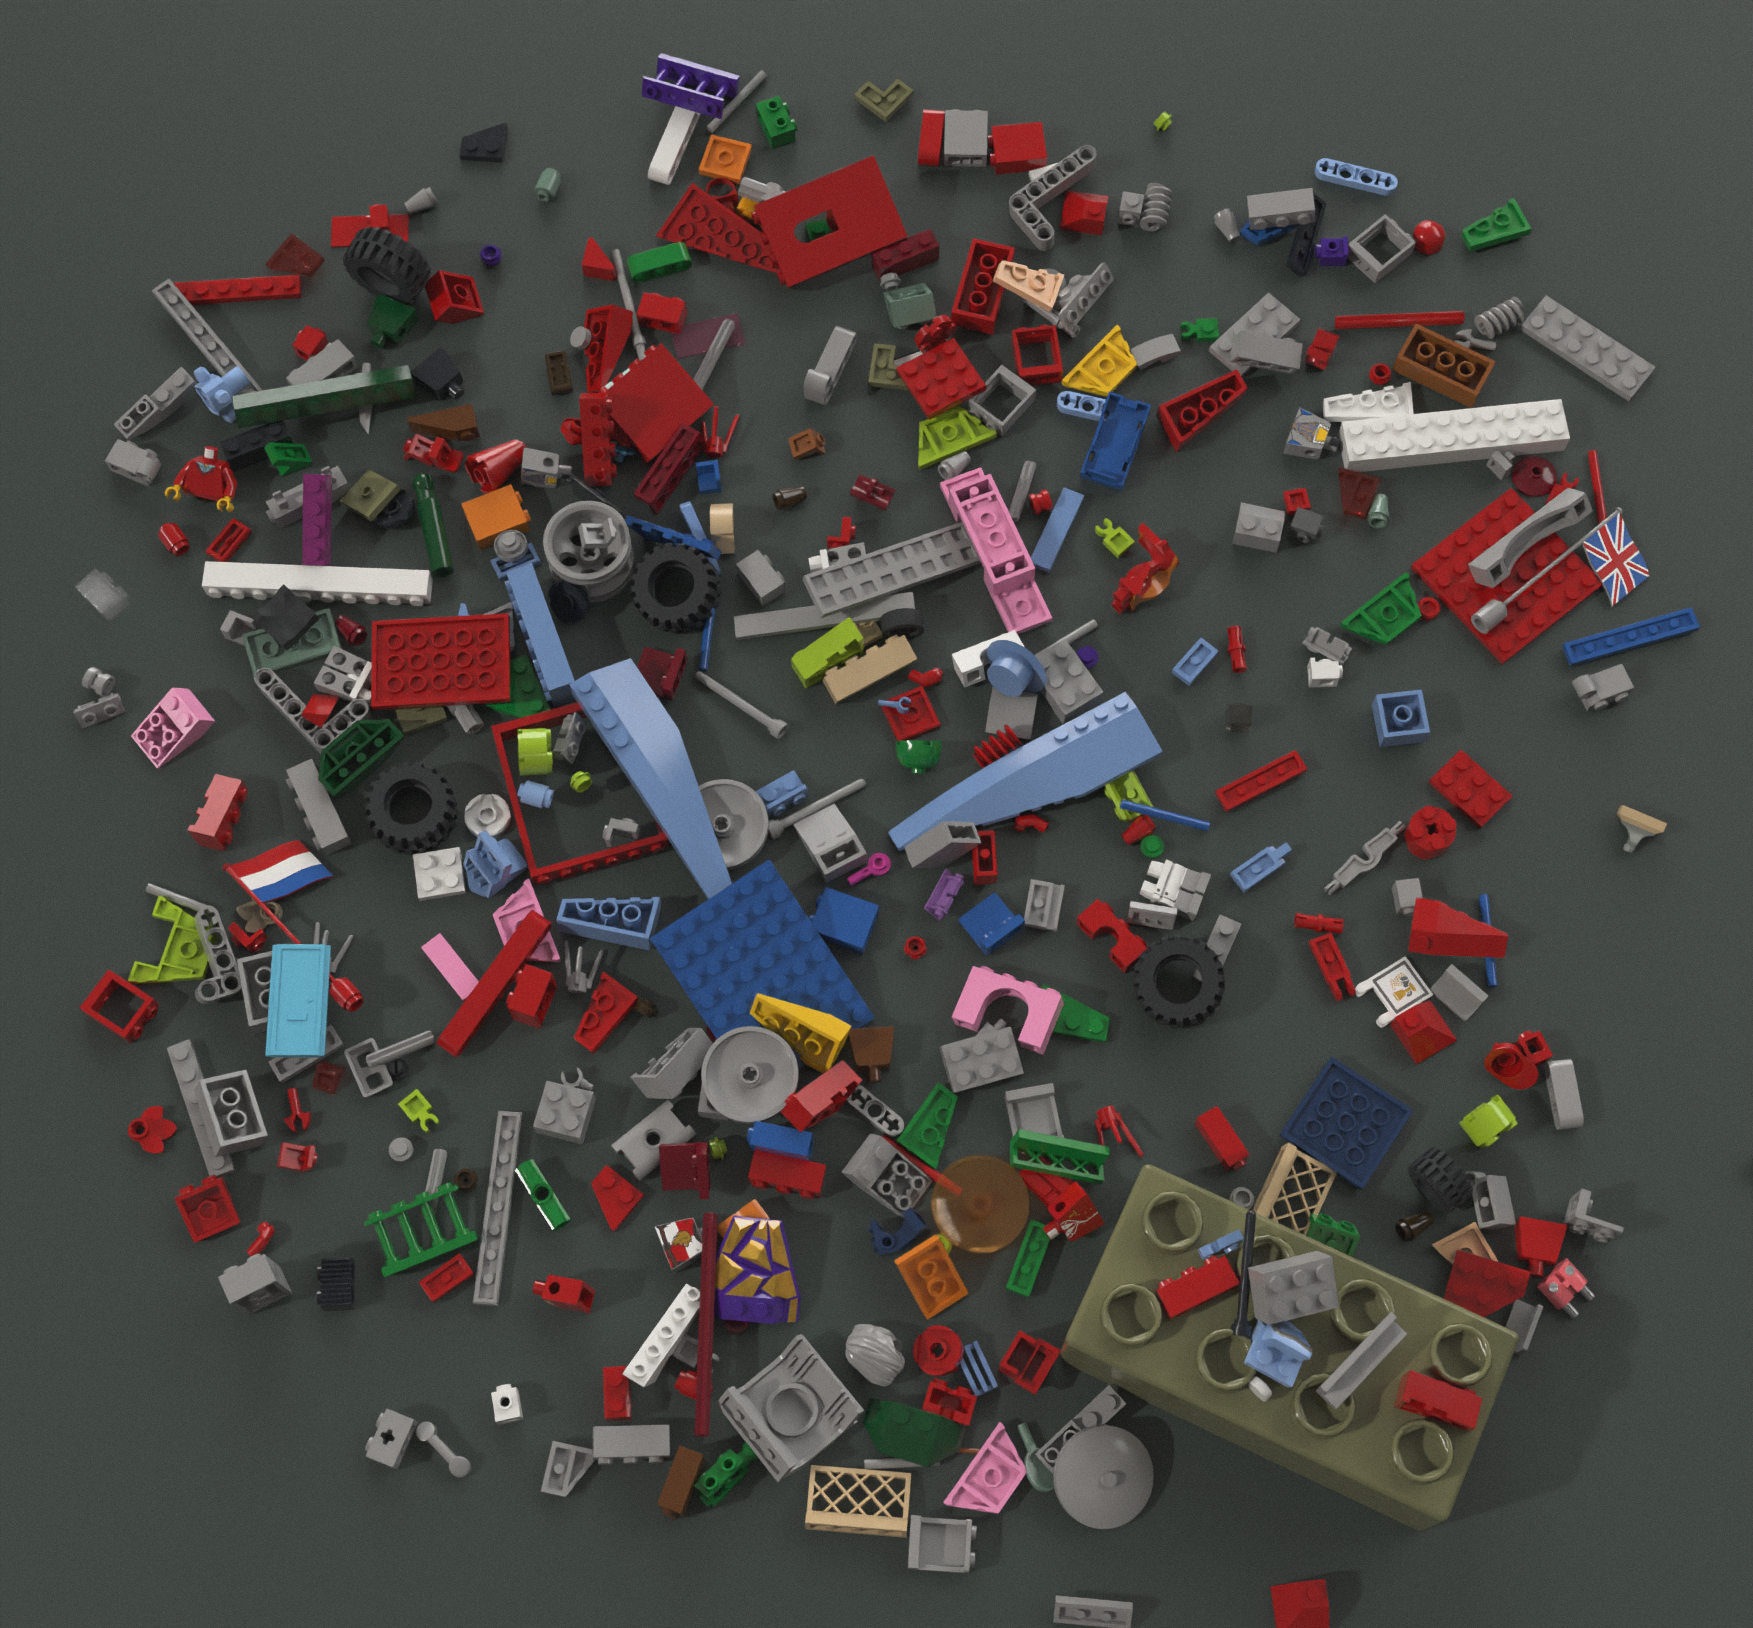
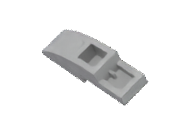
(154, 409)
(1097, 1412)

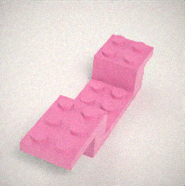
(1005, 559)

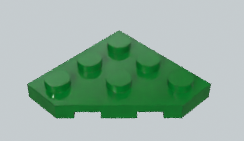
(525, 691)

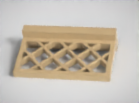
(1277, 1178)
(860, 1522)

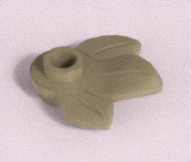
(256, 916)

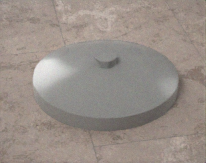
(737, 820)
(749, 1074)
(1103, 1476)

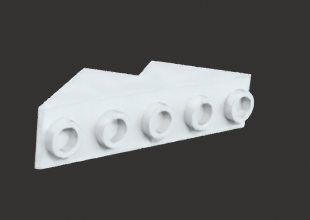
(664, 1338)

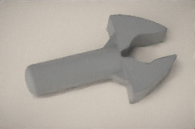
(1473, 342)

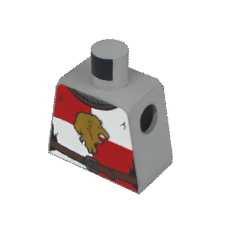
(680, 1242)

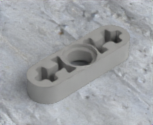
(892, 1117)

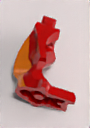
(1148, 578)

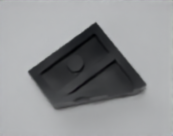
(485, 145)

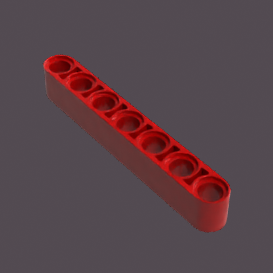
(494, 983)

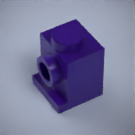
(1332, 251)

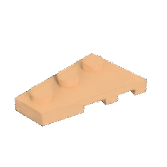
(1030, 284)
(1467, 1240)

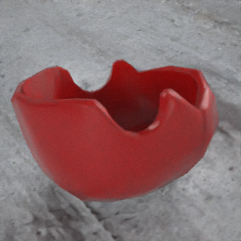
(1428, 237)

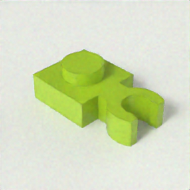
(1115, 540)
(417, 1109)

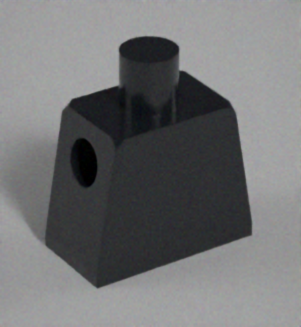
(438, 376)

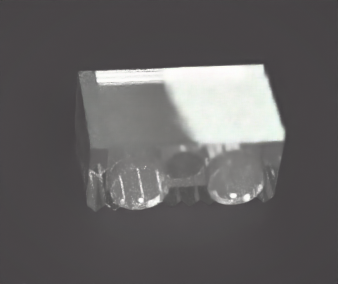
(102, 594)

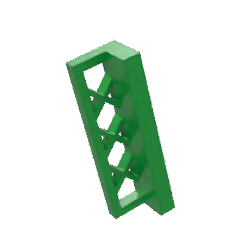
(1058, 1150)

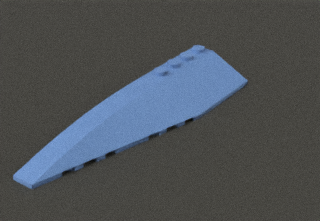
(656, 764)
(1044, 771)

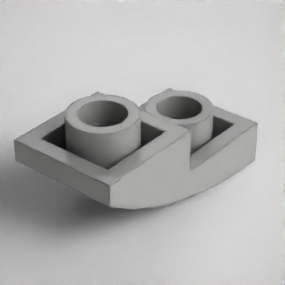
(1157, 349)

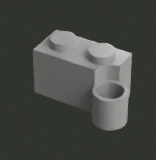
(133, 462)
(1603, 687)
(1491, 1201)

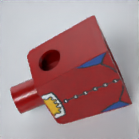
(565, 1293)

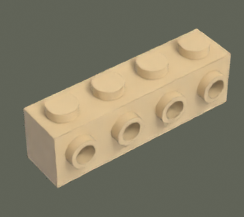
(869, 669)

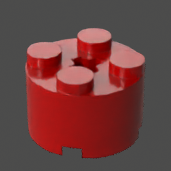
(1439, 824)

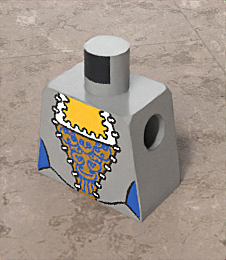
(1309, 436)
(542, 469)

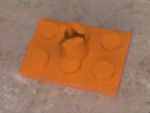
(931, 1277)

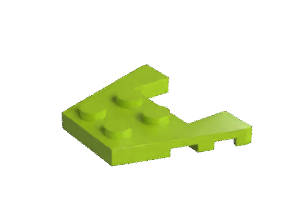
(184, 953)

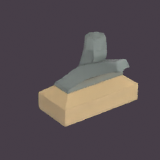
(1638, 826)

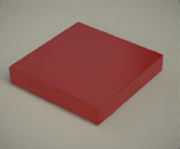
(917, 721)

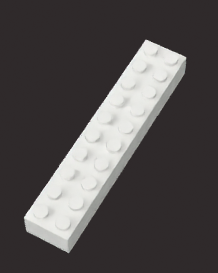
(1453, 435)

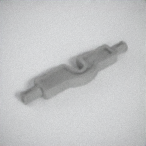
(1356, 866)

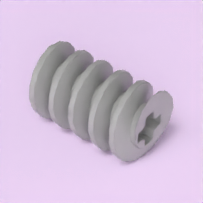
(1155, 207)
(1500, 318)

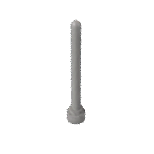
(776, 727)
(777, 827)

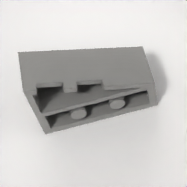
(676, 1067)

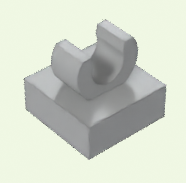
(1501, 464)

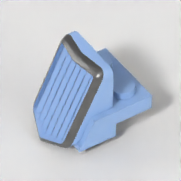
(1278, 1351)

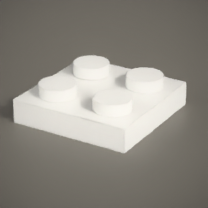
(439, 874)

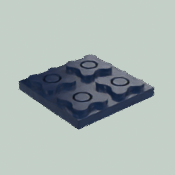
(1346, 1123)

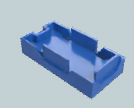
(1115, 441)

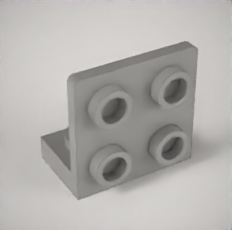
(1580, 1223)

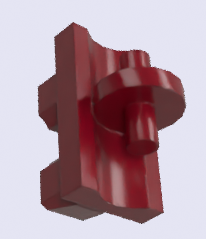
(872, 492)

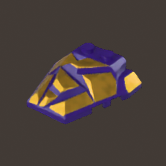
(756, 1273)

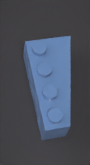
(611, 920)

